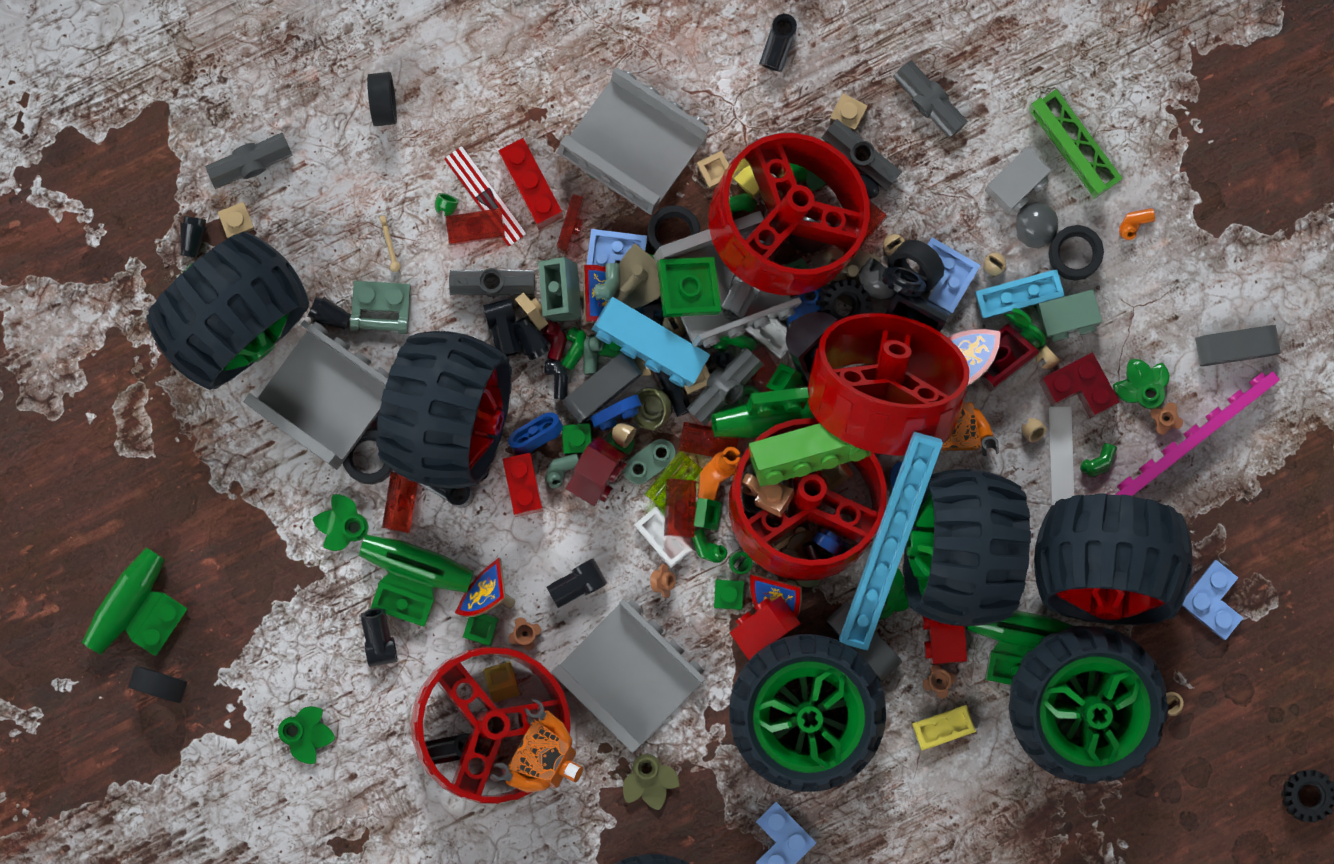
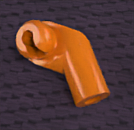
(1133, 221)

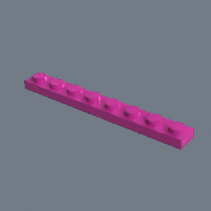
(1196, 435)

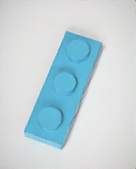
(1019, 294)

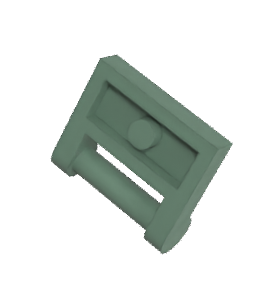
(380, 298)

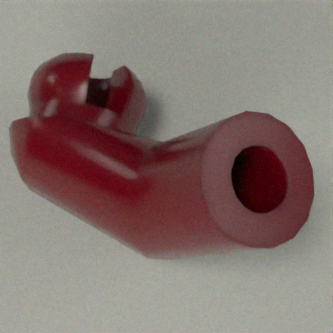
(557, 338)

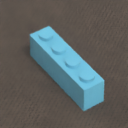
(650, 342)

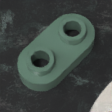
(651, 463)

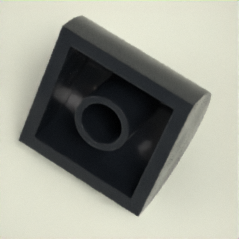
(919, 310)
(804, 338)

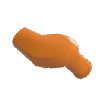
(716, 471)

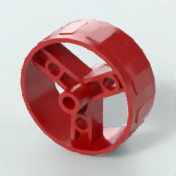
(772, 156)
(910, 389)
(756, 535)
(448, 677)

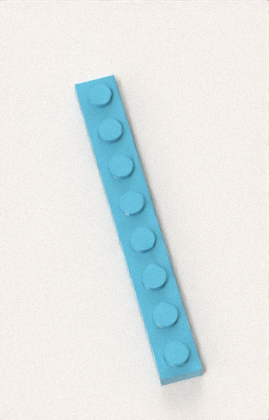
(890, 540)

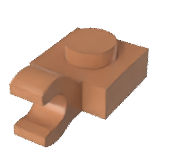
(769, 497)

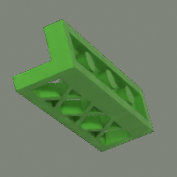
(1070, 147)

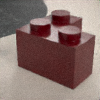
(1084, 379)
(595, 471)

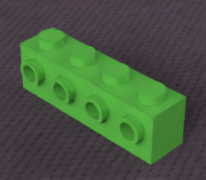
(799, 454)

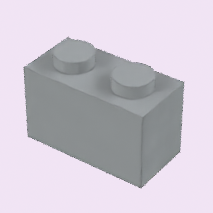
(1018, 180)

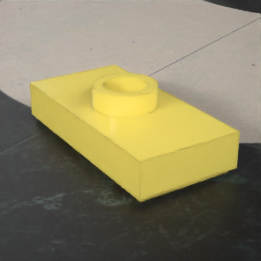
(943, 727)

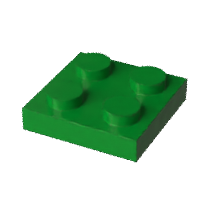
(689, 287)

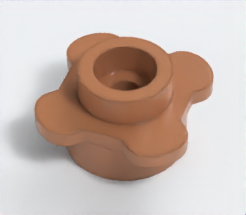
(1174, 421)
(662, 581)
(517, 637)
(931, 682)

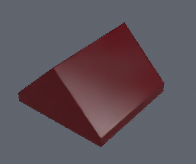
(1011, 357)

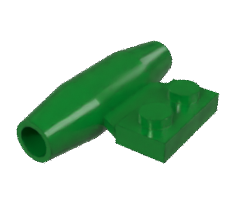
(762, 413)
(412, 573)
(133, 607)
(1015, 639)

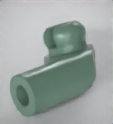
(611, 284)
(590, 357)
(558, 468)

